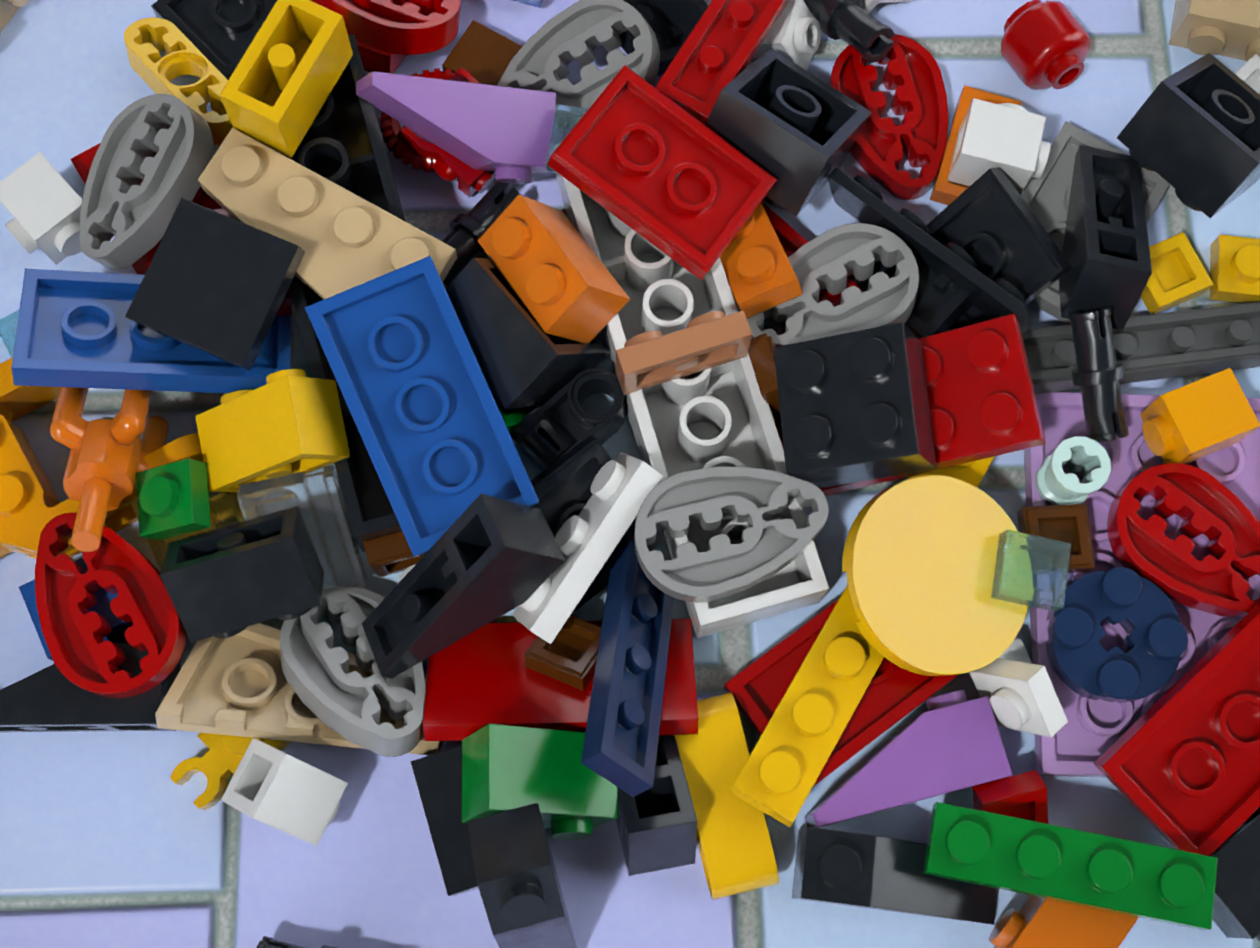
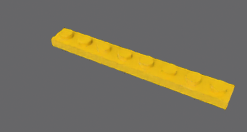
(819, 703)

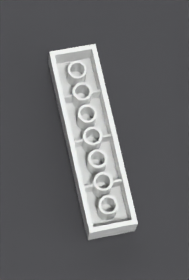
(697, 418)

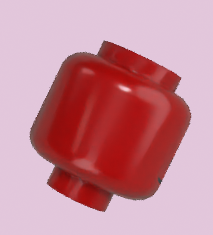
(1045, 45)

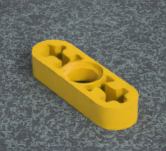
(182, 58)

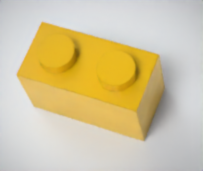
(287, 74)
(272, 431)

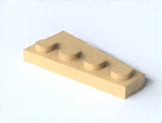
(340, 232)
(241, 691)

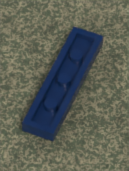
(628, 677)

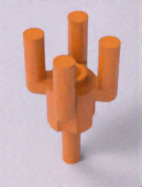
(103, 456)

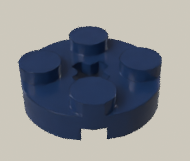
(1152, 637)

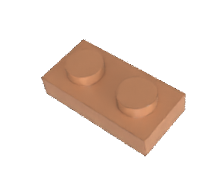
(704, 344)

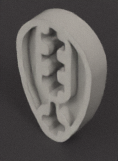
(574, 36)
(112, 193)
(825, 265)
(725, 567)
(347, 699)

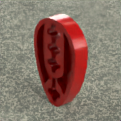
(399, 25)
(917, 96)
(1206, 508)
(76, 635)

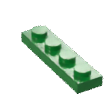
(1071, 866)

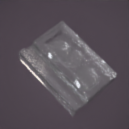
(323, 513)

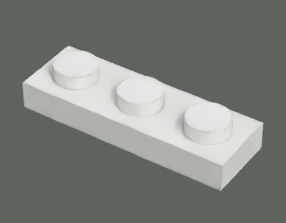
(588, 542)

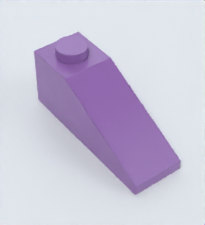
(474, 122)
(930, 756)

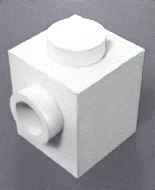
(999, 137)
(43, 209)
(284, 792)

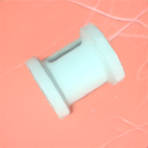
(1080, 456)

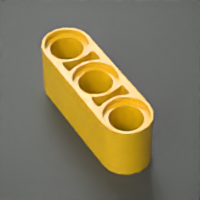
(729, 831)

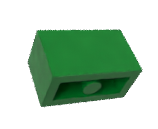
(526, 766)

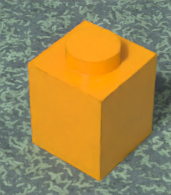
(1198, 419)

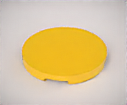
(925, 576)

